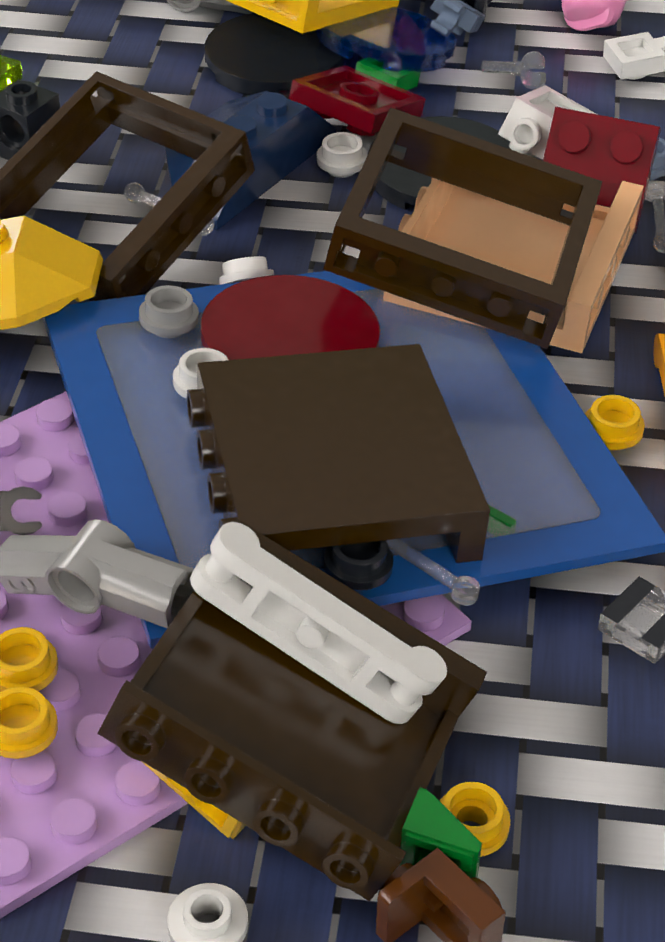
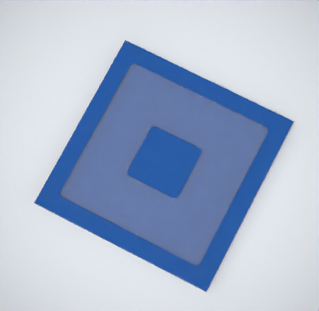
(507, 402)

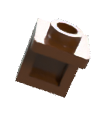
(441, 897)

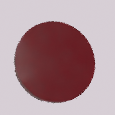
(287, 318)

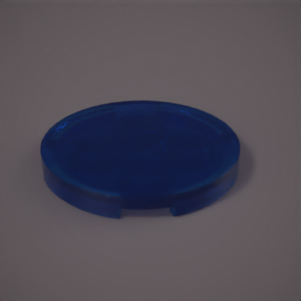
(392, 37)

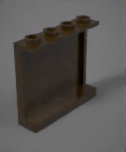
(336, 450)
(284, 743)

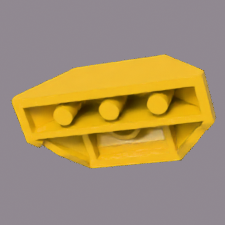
(42, 271)

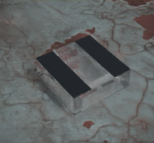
(637, 619)

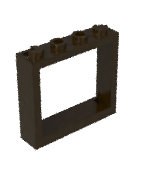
(179, 216)
(447, 277)

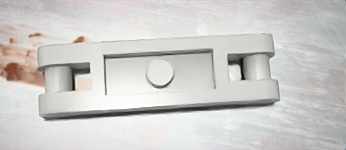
(315, 626)

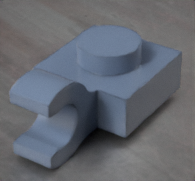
(455, 17)

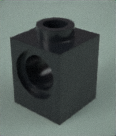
(22, 114)

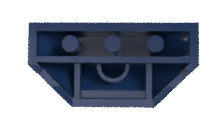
(279, 139)

